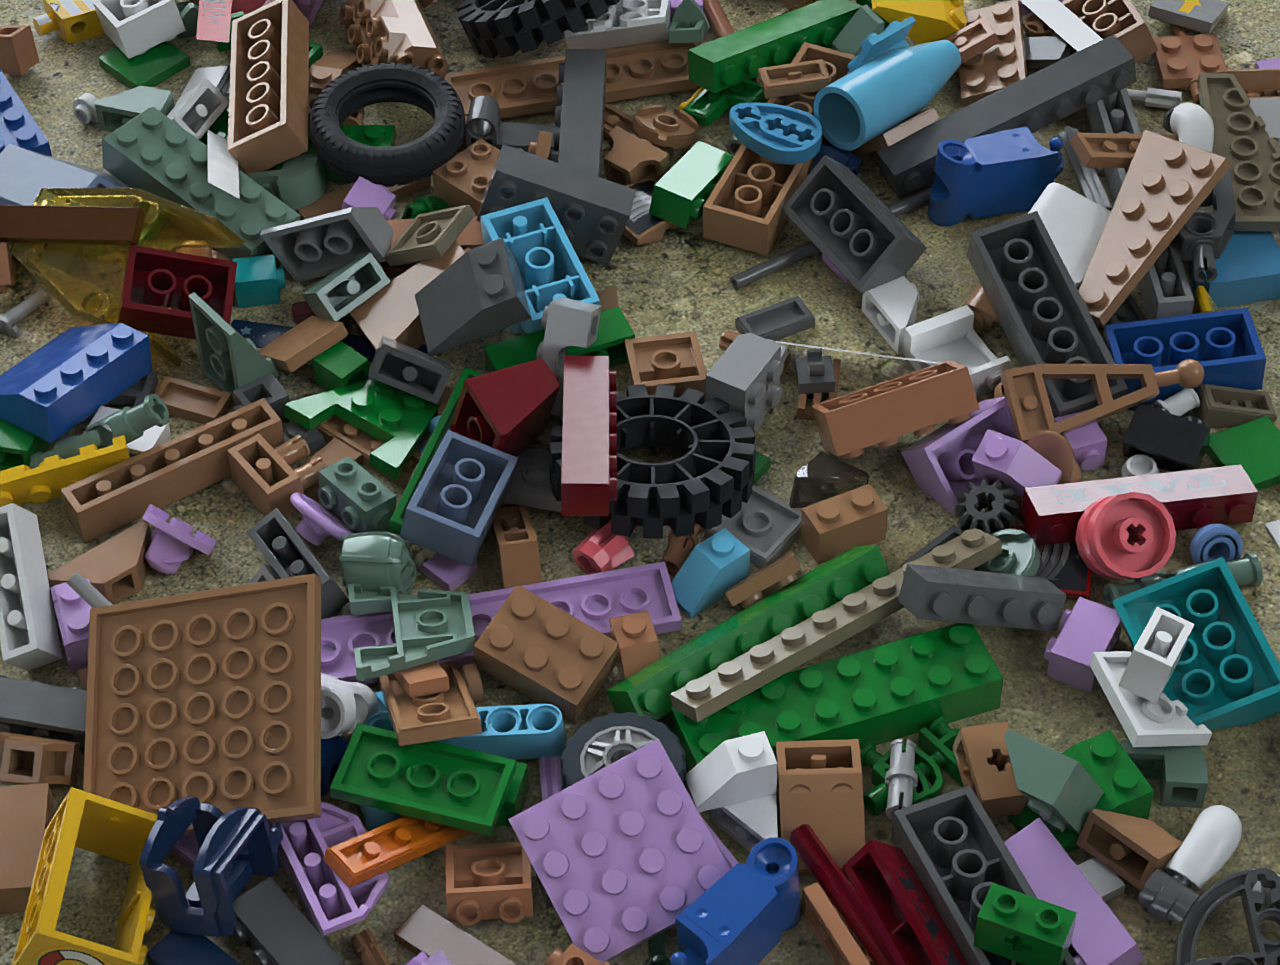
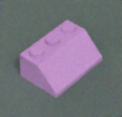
(943, 458)

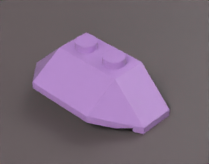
(320, 890)

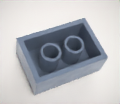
(458, 498)

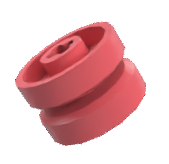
(1125, 536)

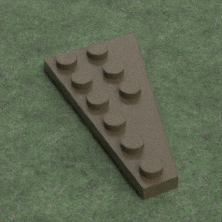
(1248, 149)

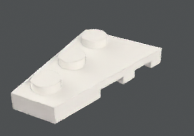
(1143, 720)

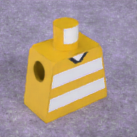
(70, 19)

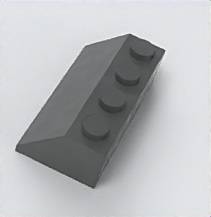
(852, 226)

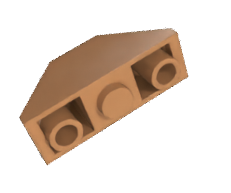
(112, 567)

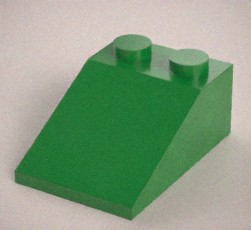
(1115, 772)

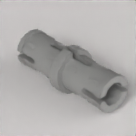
(901, 777)

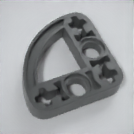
(1239, 884)

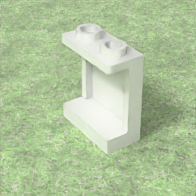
(953, 339)

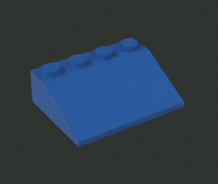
(73, 377)

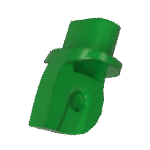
(424, 205)

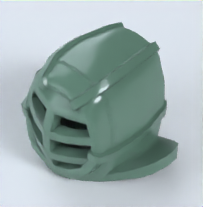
(377, 561)

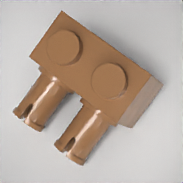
(266, 475)

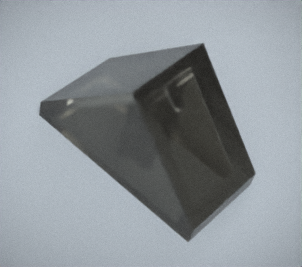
(824, 479)

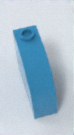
(1245, 270)

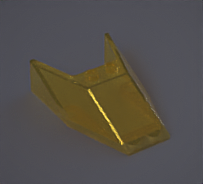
(90, 276)

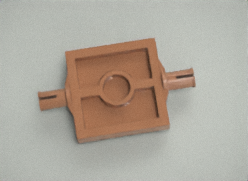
(1184, 57)

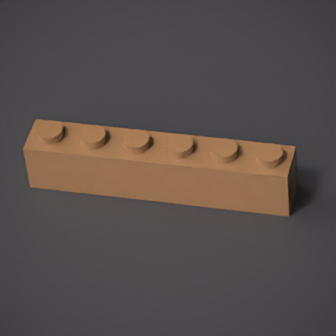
(165, 471)

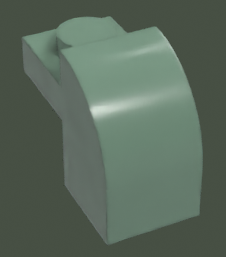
(297, 183)
(1179, 771)

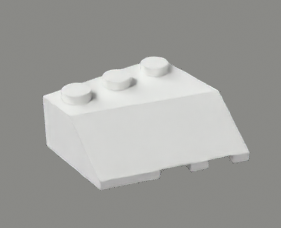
(624, 25)

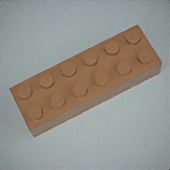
(269, 86)

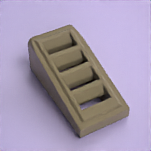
(1221, 406)

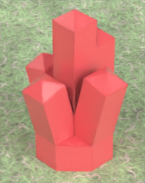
(602, 551)

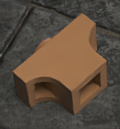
(633, 159)
(37, 759)

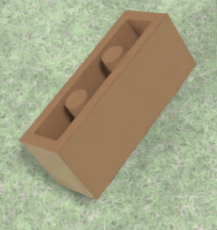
(23, 821)

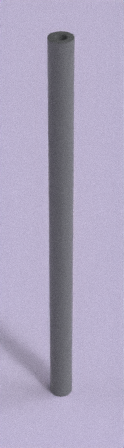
(809, 248)

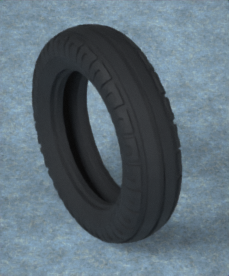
(380, 84)

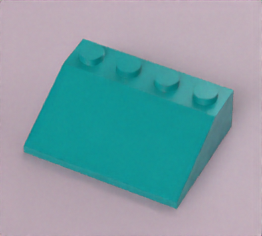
(1227, 664)

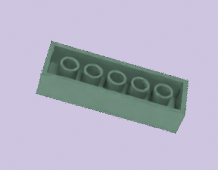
(173, 164)

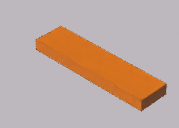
(388, 848)

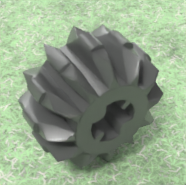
(985, 496)

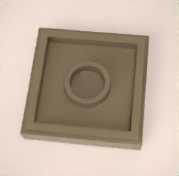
(429, 235)

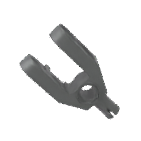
(1208, 234)

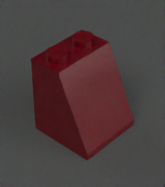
(507, 406)

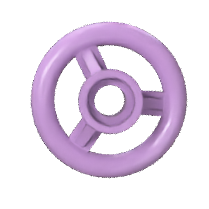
(317, 520)

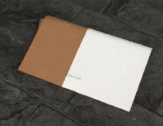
(1075, 230)

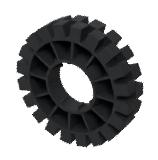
(514, 25)
(695, 488)

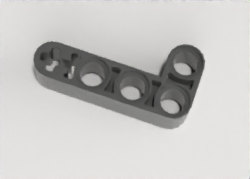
(486, 124)

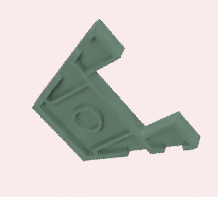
(425, 628)

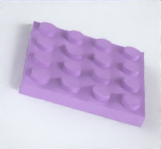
(621, 852)

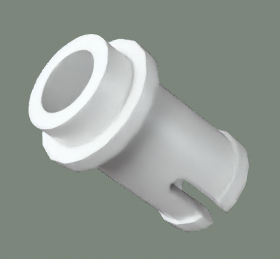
(1181, 402)

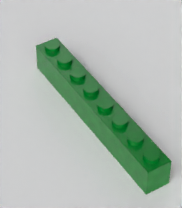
(650, 688)

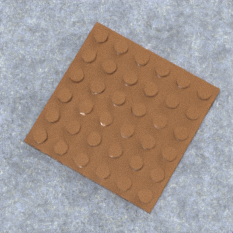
(209, 700)

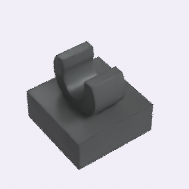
(814, 373)

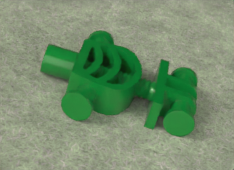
(937, 754)

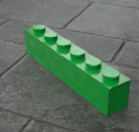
(767, 44)

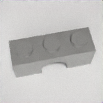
(566, 324)

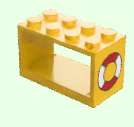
(104, 829)

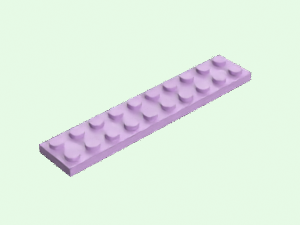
(586, 597)

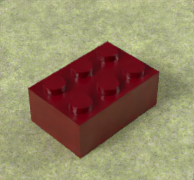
(159, 286)

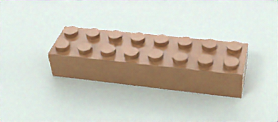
(753, 189)

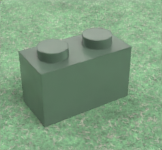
(346, 287)

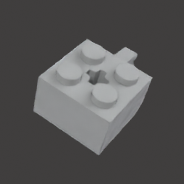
(748, 377)

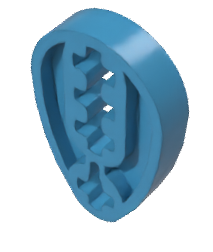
(777, 131)

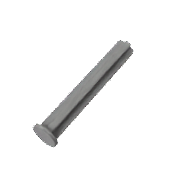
(1086, 176)

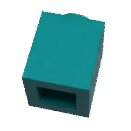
(258, 281)

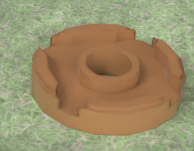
(664, 127)

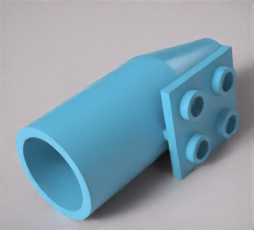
(884, 86)

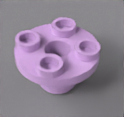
(172, 541)

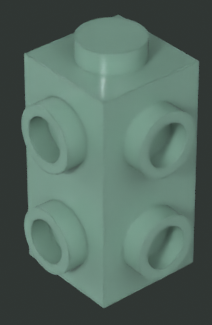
(356, 496)

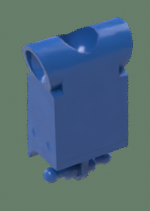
(991, 175)
(743, 911)

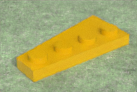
(45, 482)

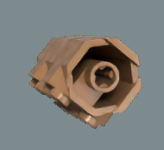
(392, 33)

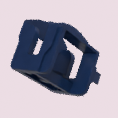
(220, 867)

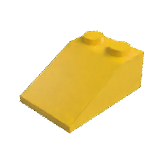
(933, 17)

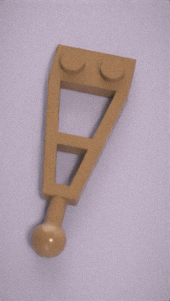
(1031, 405)

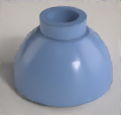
(1215, 542)

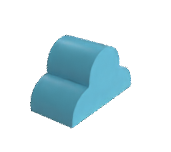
(543, 257)

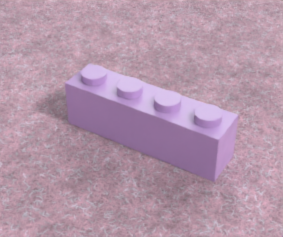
(1056, 879)

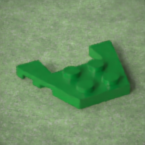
(377, 409)

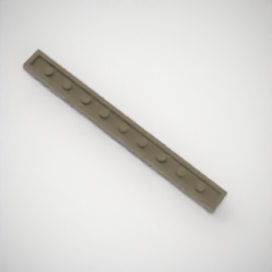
(822, 630)

